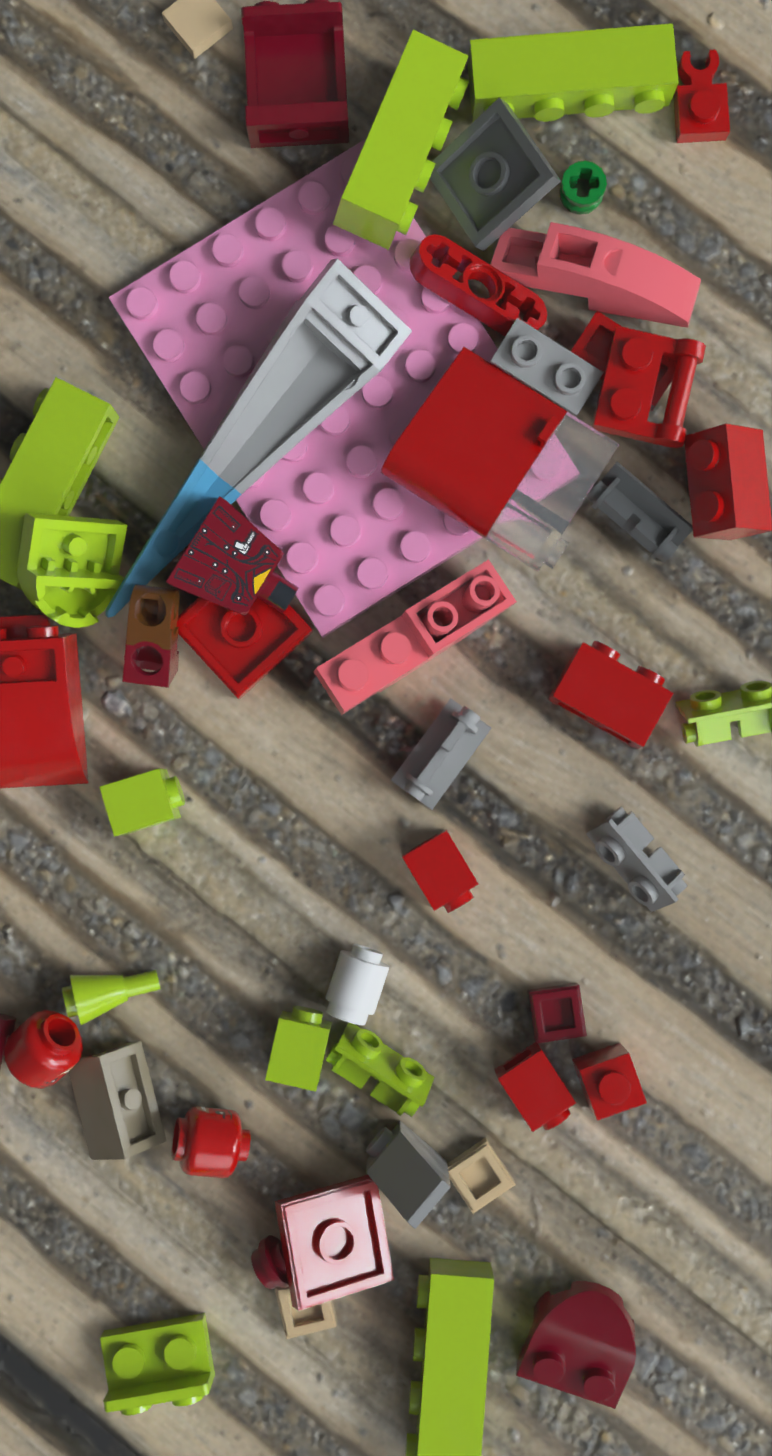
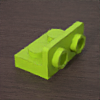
(157, 1364)

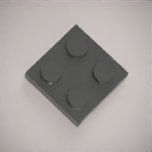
(492, 174)

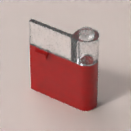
(500, 459)

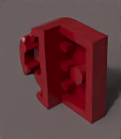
(580, 1343)

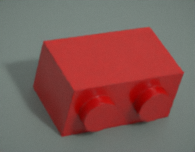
(728, 482)
(611, 694)

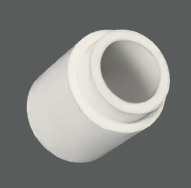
(356, 984)

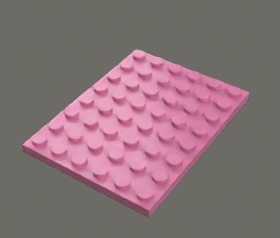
(325, 504)

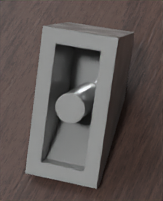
(407, 1172)

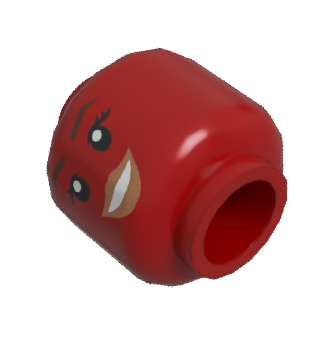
(43, 1049)
(210, 1142)

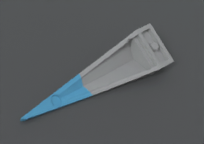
(314, 364)

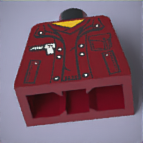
(232, 564)

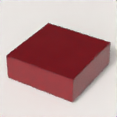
(557, 1013)

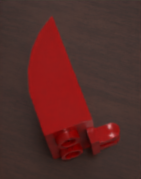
(40, 705)

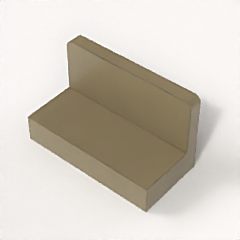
(117, 1103)

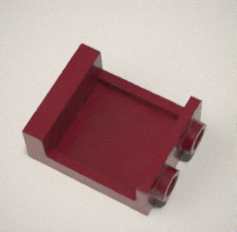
(295, 74)

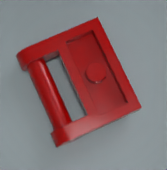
(631, 383)

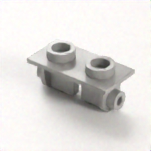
(546, 367)
(441, 753)
(650, 879)

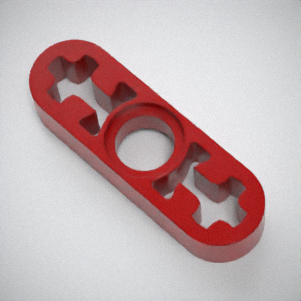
(499, 285)

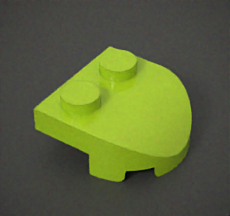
(70, 566)

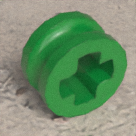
(597, 179)

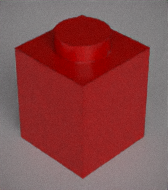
(441, 872)
(609, 1081)
(535, 1088)

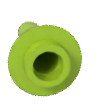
(97, 994)

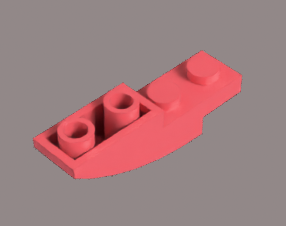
(605, 270)
(415, 637)

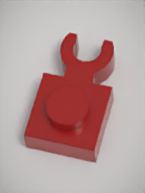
(699, 105)

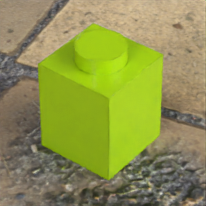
(142, 801)
(299, 1048)

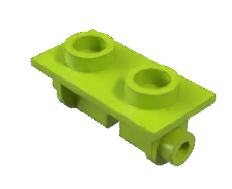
(711, 713)
(401, 1080)

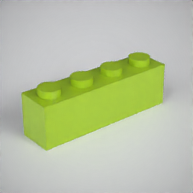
(575, 72)
(400, 141)
(51, 463)
(452, 1358)

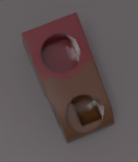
(152, 636)

